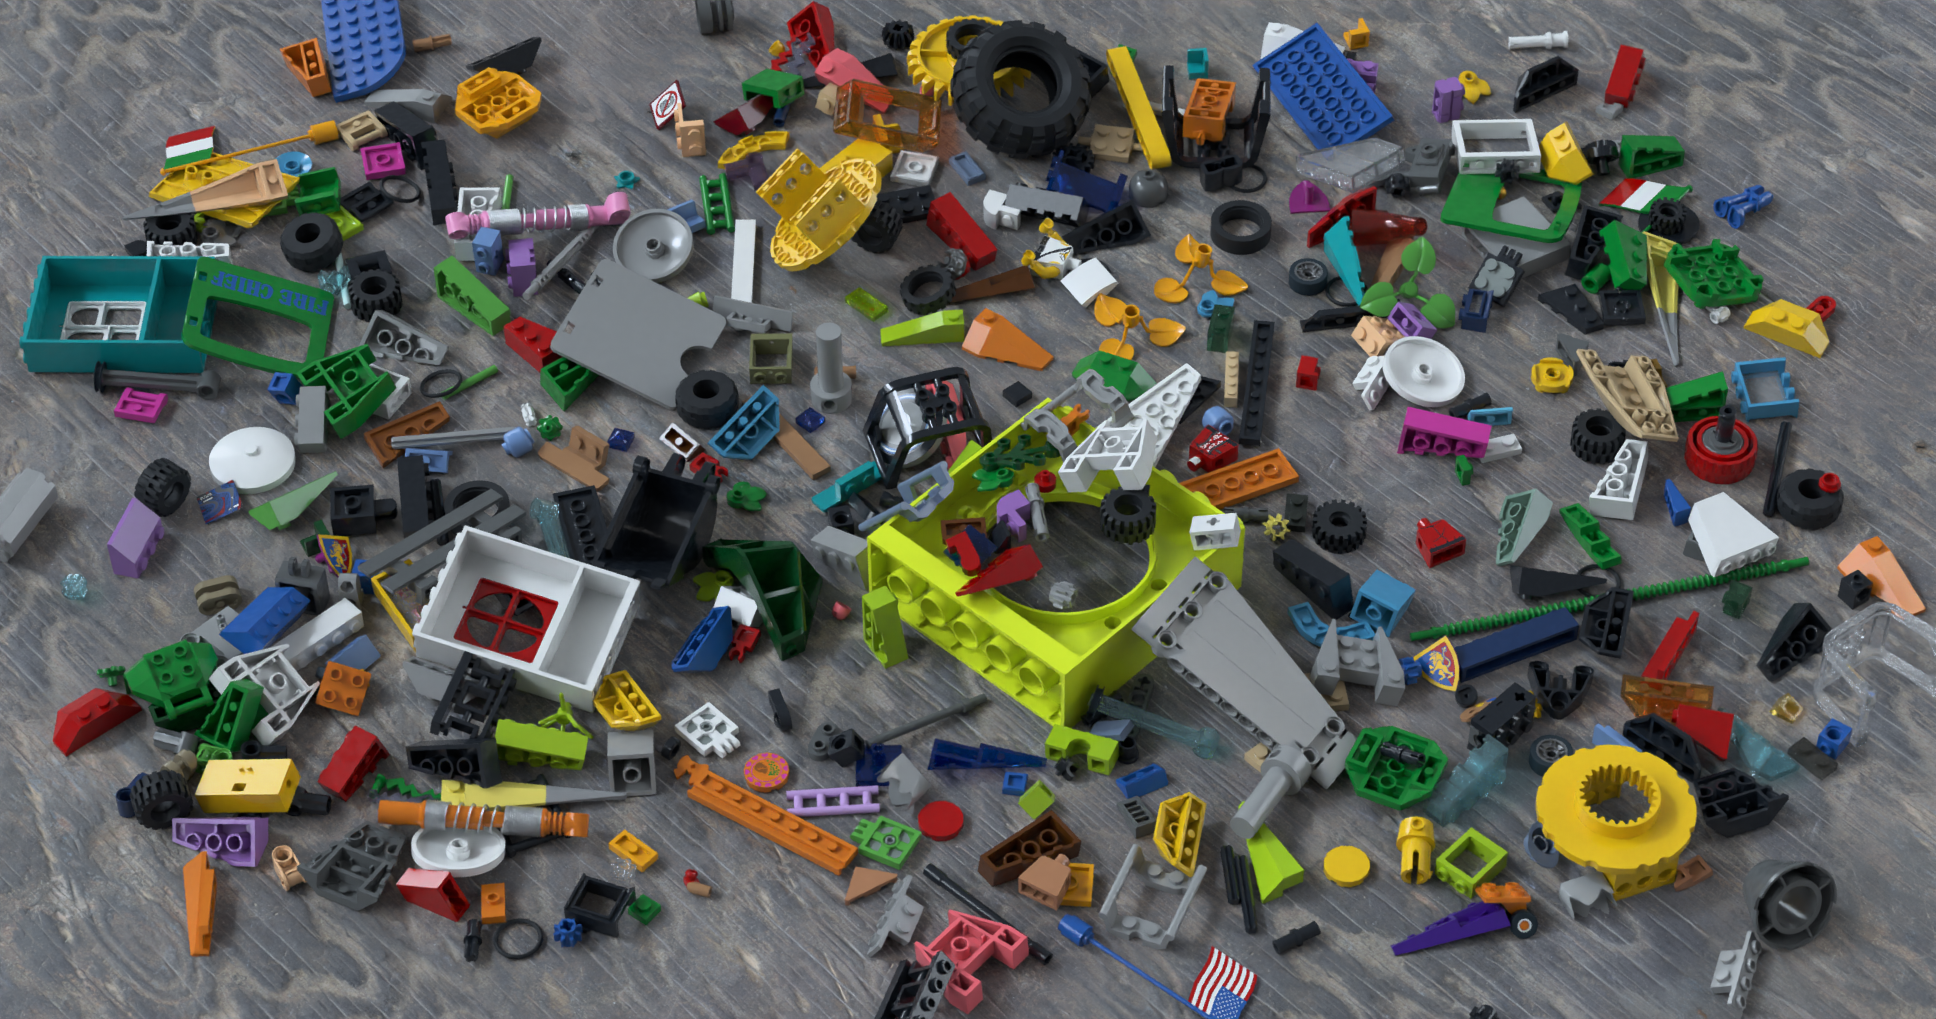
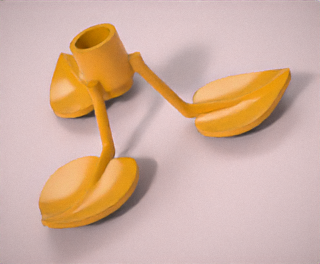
(1199, 254)
(1112, 310)

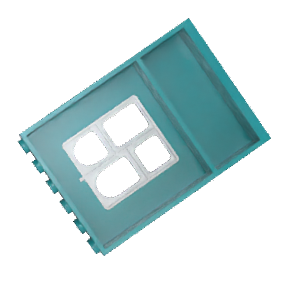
(146, 283)

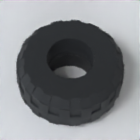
(311, 242)
(706, 399)
(1805, 503)

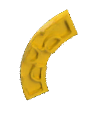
(769, 141)

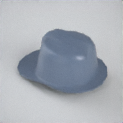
(1540, 848)

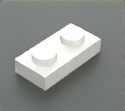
(1502, 448)

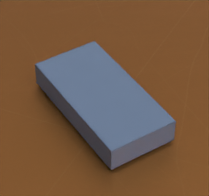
(967, 168)
(1114, 729)

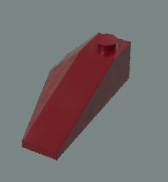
(746, 116)

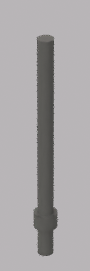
(963, 706)

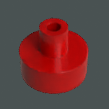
(1046, 481)

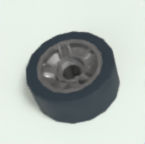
(1308, 276)
(1546, 751)

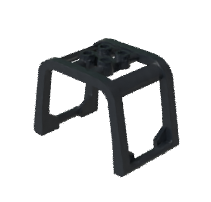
(1259, 113)
(888, 395)

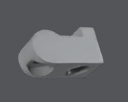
(350, 588)

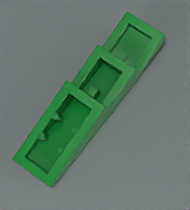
(1588, 534)

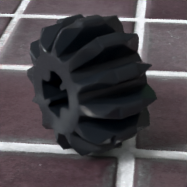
(898, 34)

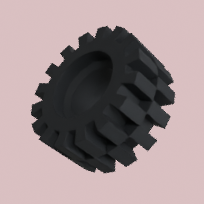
(1665, 223)

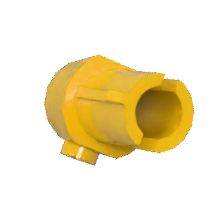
(1416, 843)

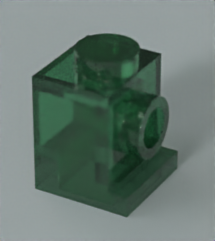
(1736, 599)

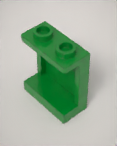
(780, 85)
(319, 192)

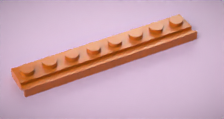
(773, 822)

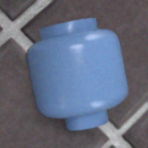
(1218, 419)
(518, 442)

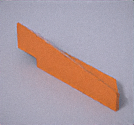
(200, 897)

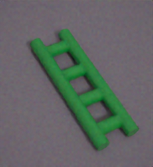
(710, 211)

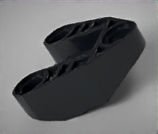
(1570, 700)

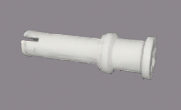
(1548, 40)

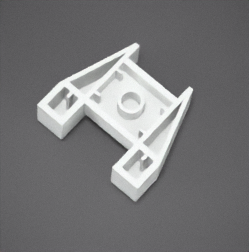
(1121, 449)
(283, 693)

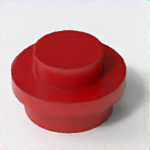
(1829, 483)

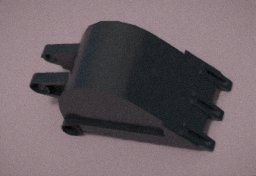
(661, 523)

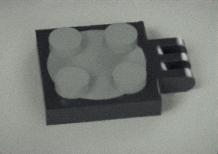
(1499, 274)

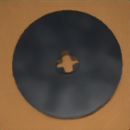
(1686, 234)

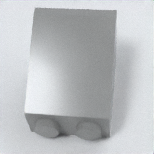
(632, 762)

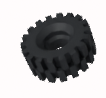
(1339, 537)

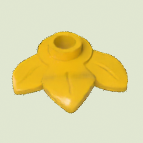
(1474, 86)

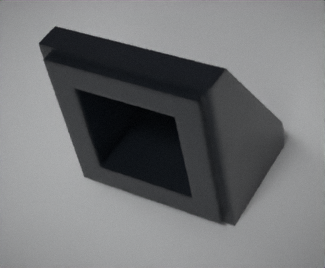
(1001, 537)

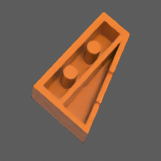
(308, 66)

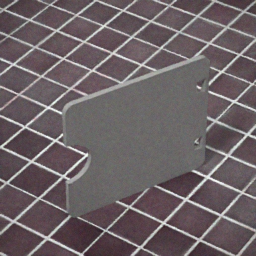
(635, 332)

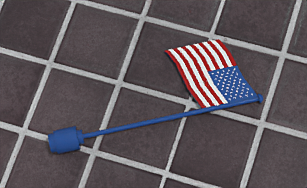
(1217, 992)

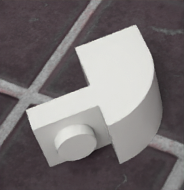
(997, 214)

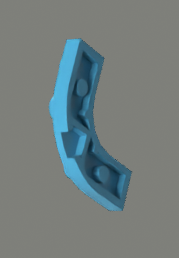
(1314, 630)

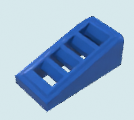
(1677, 505)

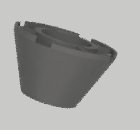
(1789, 901)

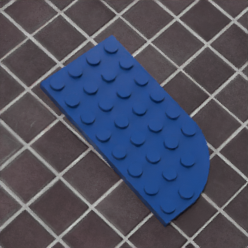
(362, 44)

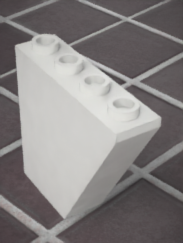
(1729, 534)

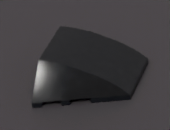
(1736, 803)

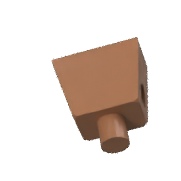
(1046, 880)

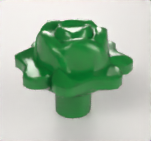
(549, 427)

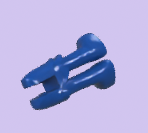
(1735, 211)

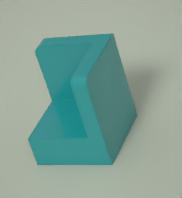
(1197, 63)

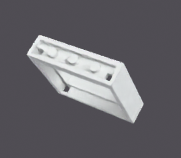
(1495, 129)

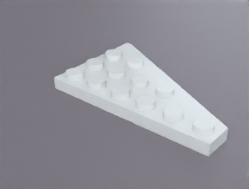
(1164, 405)

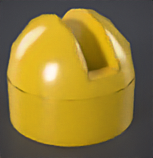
(776, 48)

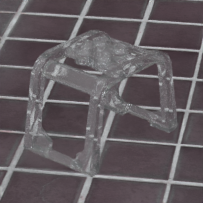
(1837, 646)

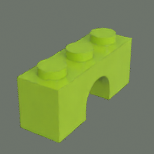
(1100, 751)

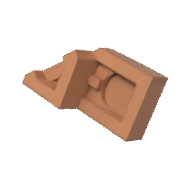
(1692, 873)

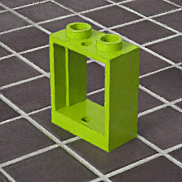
(1482, 848)

